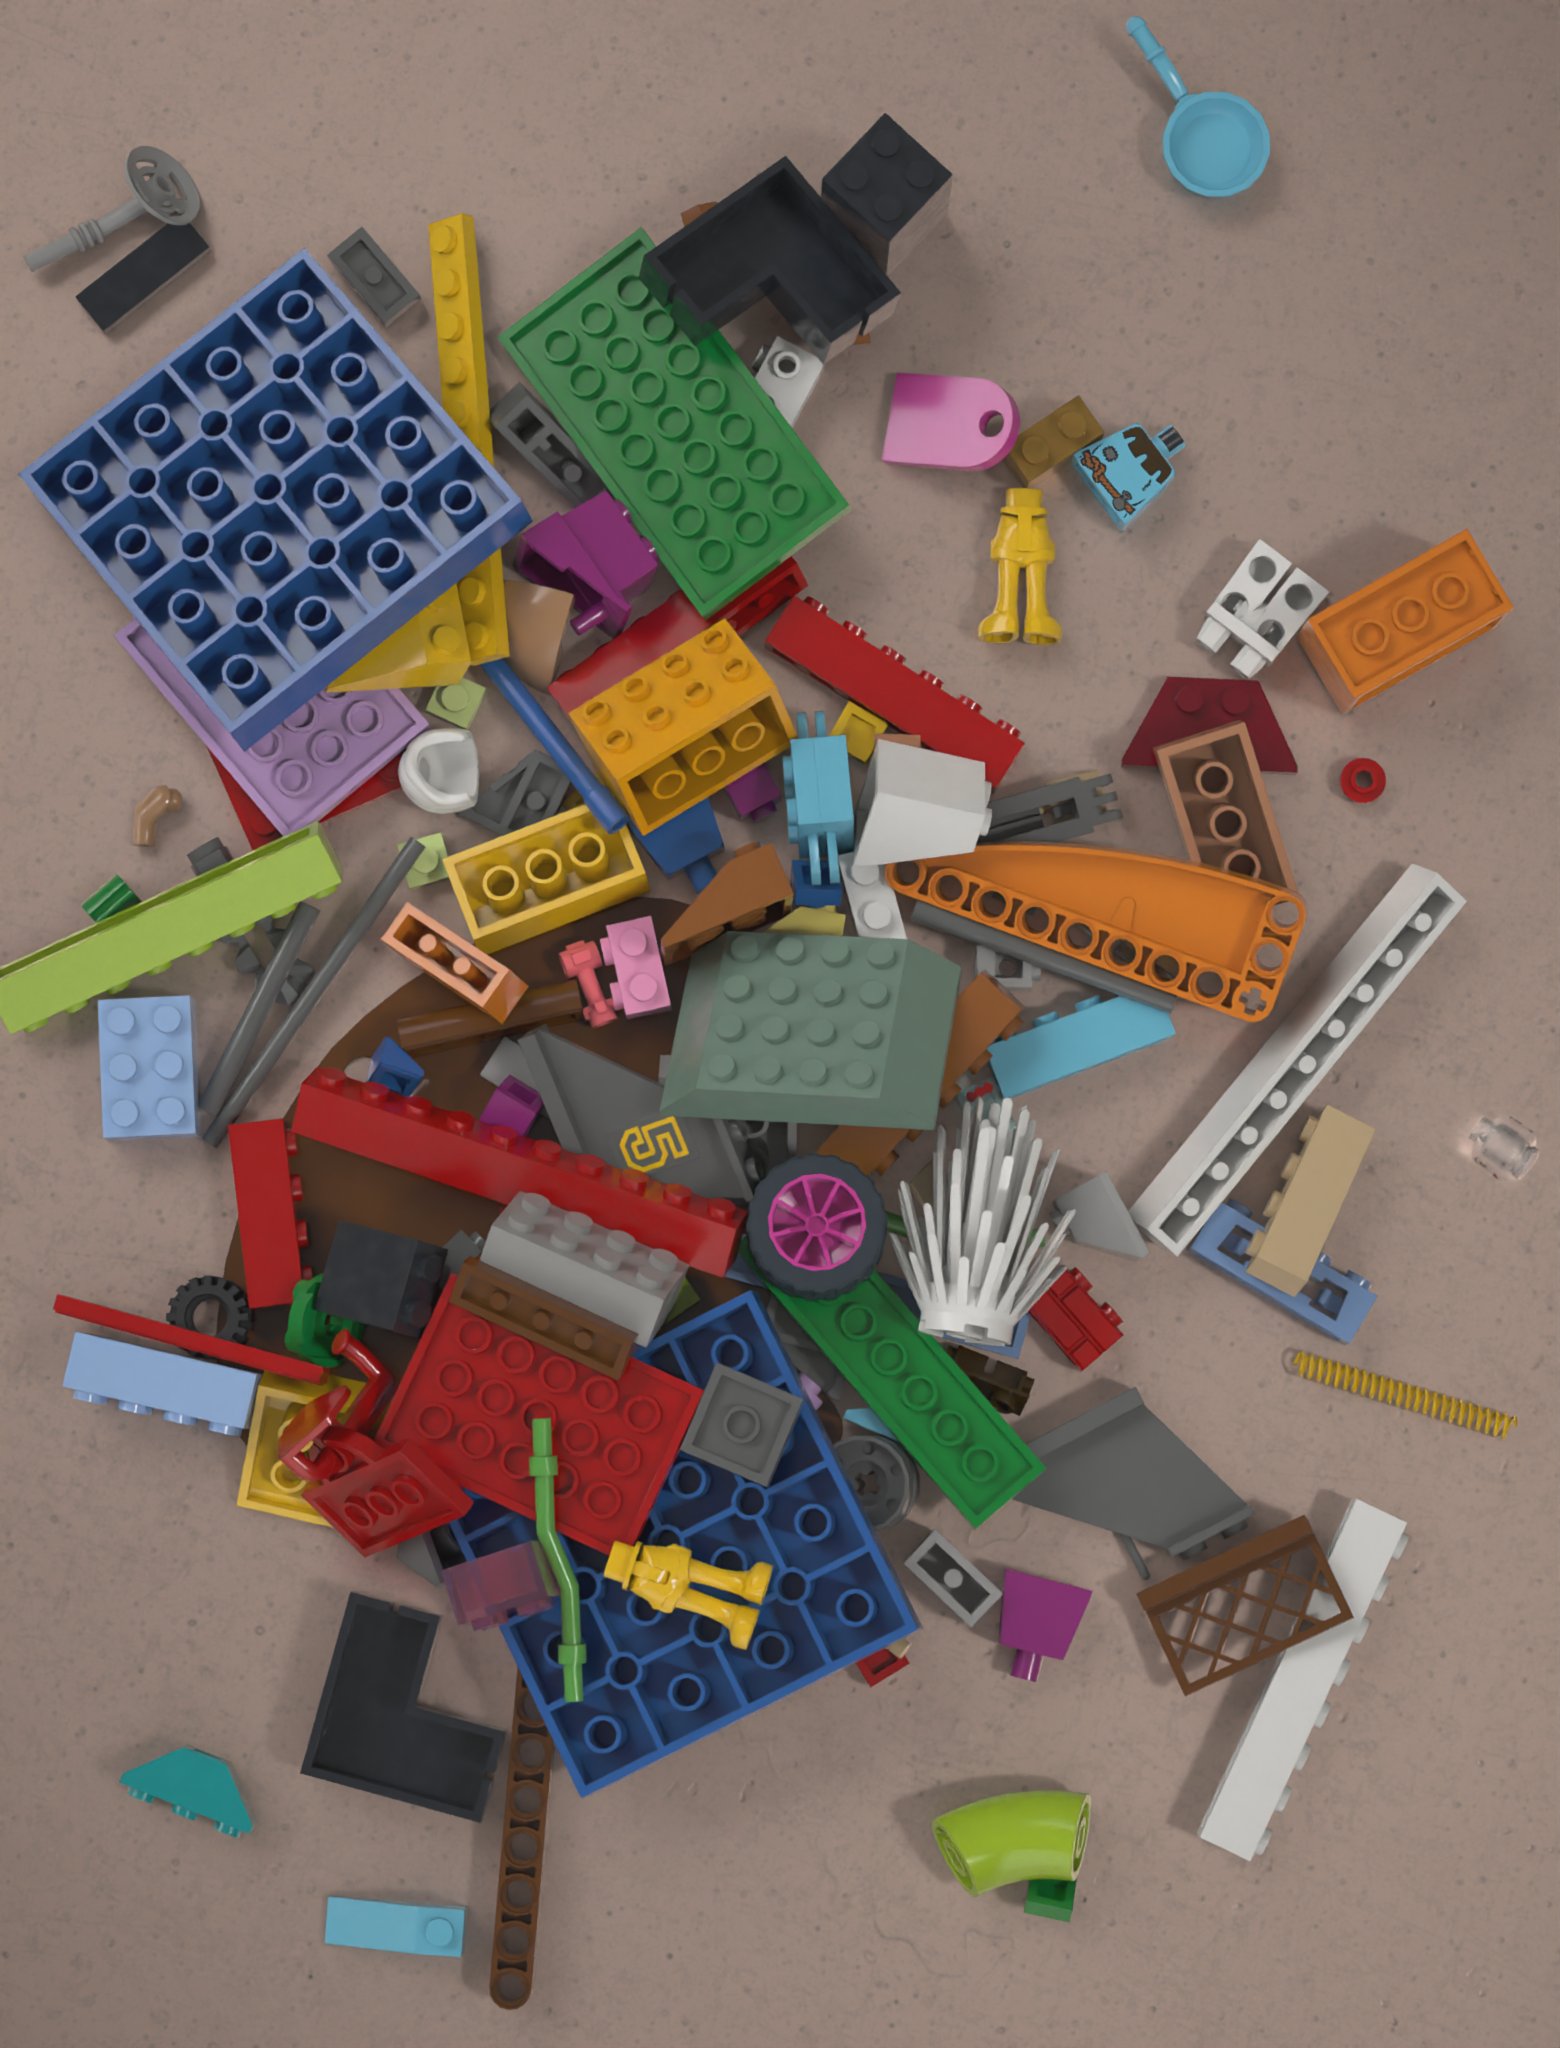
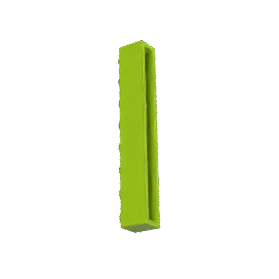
(167, 927)

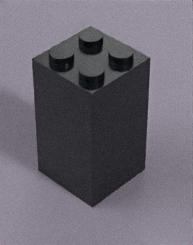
(888, 192)

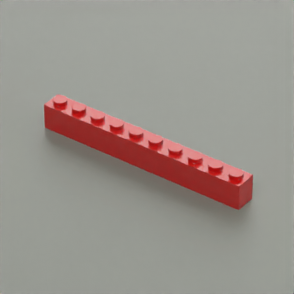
(501, 1163)

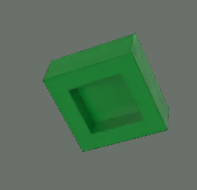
(1050, 1898)

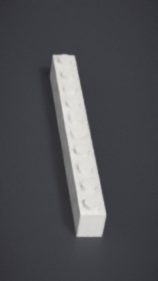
(1295, 1058)

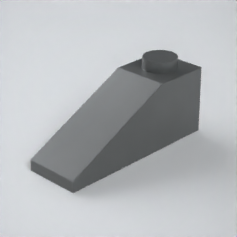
(546, 445)

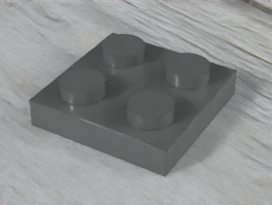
(742, 1424)

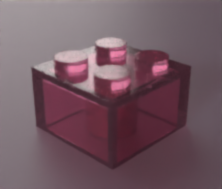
(501, 1584)

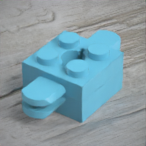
(819, 797)

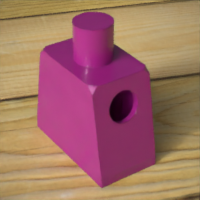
(1038, 1620)

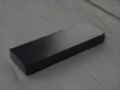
(142, 274)

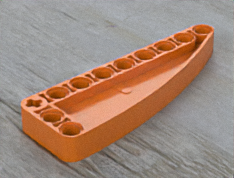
(1154, 900)

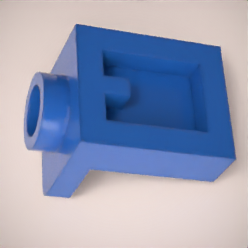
(816, 895)

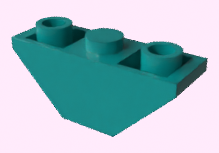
(194, 1785)

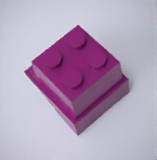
(594, 558)

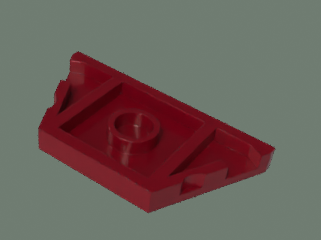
(1200, 704)

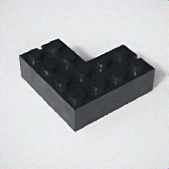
(777, 244)
(376, 1732)

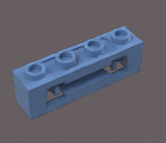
(1348, 1310)

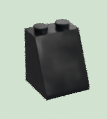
(381, 1279)

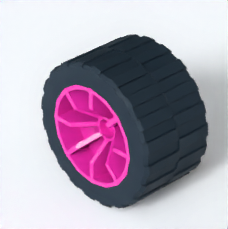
(816, 1227)

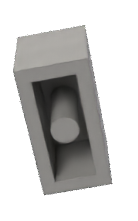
(952, 1578)

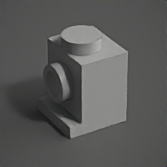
(1019, 982)

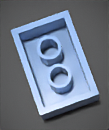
(149, 1068)

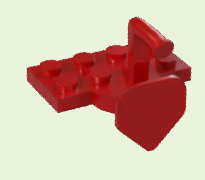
(356, 1485)

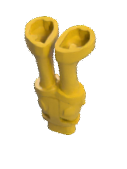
(1024, 544)
(664, 1579)

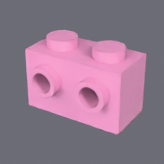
(638, 966)

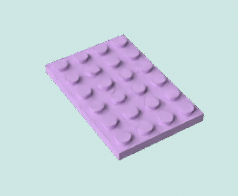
(308, 758)

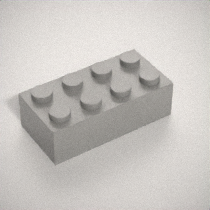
(586, 1264)

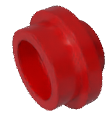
(1352, 790)

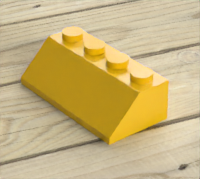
(544, 877)

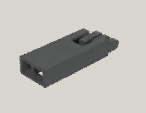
(1019, 816)

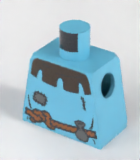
(1128, 470)

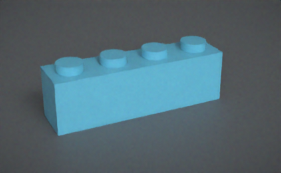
(1075, 1043)

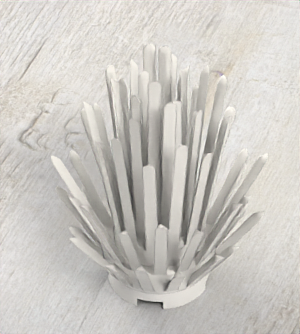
(962, 1265)

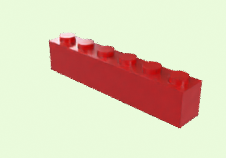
(665, 630)
(888, 689)

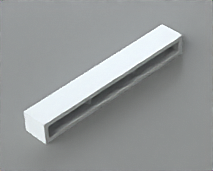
(1299, 1685)

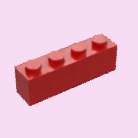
(268, 1211)

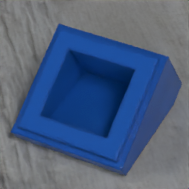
(394, 1068)

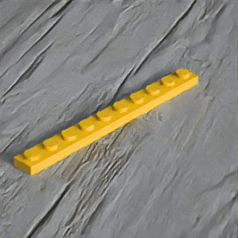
(467, 403)

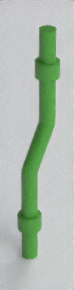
(571, 1651)

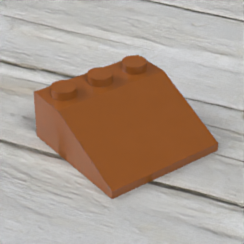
(740, 898)

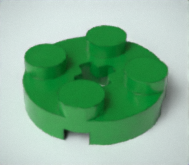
(306, 1328)

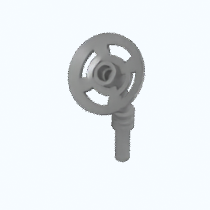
(148, 197)

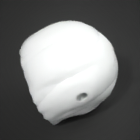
(441, 770)

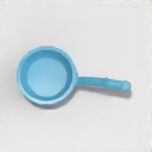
(1212, 139)

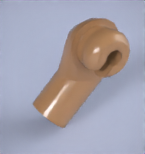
(149, 810)

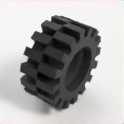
(217, 1289)

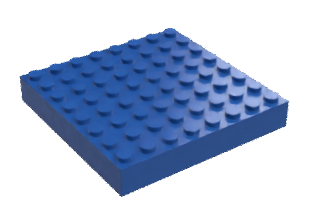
(276, 498)
(674, 1676)

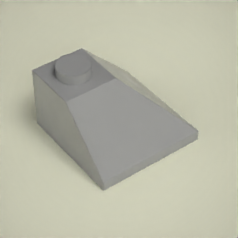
(1100, 1219)

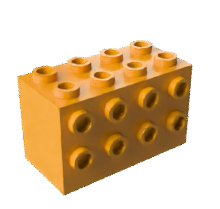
(684, 726)

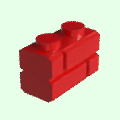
(1076, 1320)

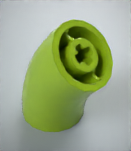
(1014, 1838)

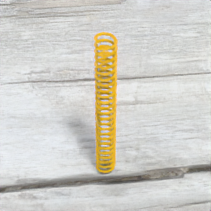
(1401, 1391)

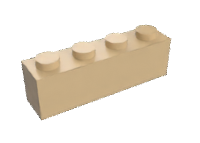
(1309, 1201)

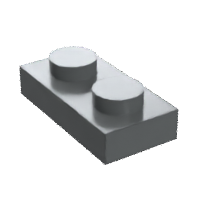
(374, 276)

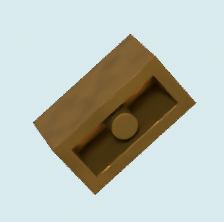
(1052, 443)

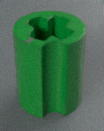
(110, 899)

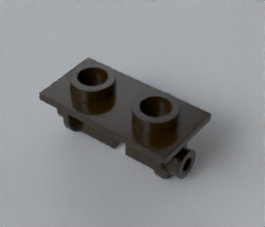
(1005, 1388)

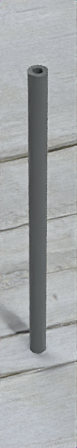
(313, 992)

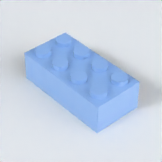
(161, 1380)

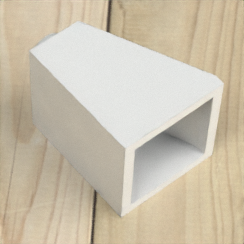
(919, 805)

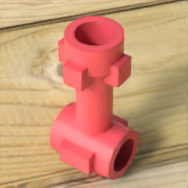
(580, 961)

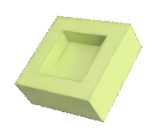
(456, 703)
(429, 866)

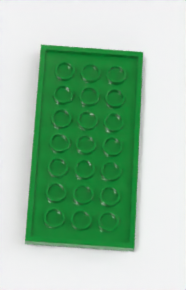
(674, 429)

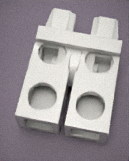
(1250, 621)

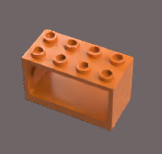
(1404, 621)

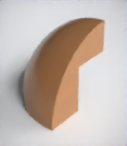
(536, 629)

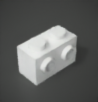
(787, 376)

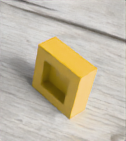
(859, 730)

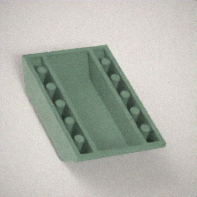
(813, 1031)

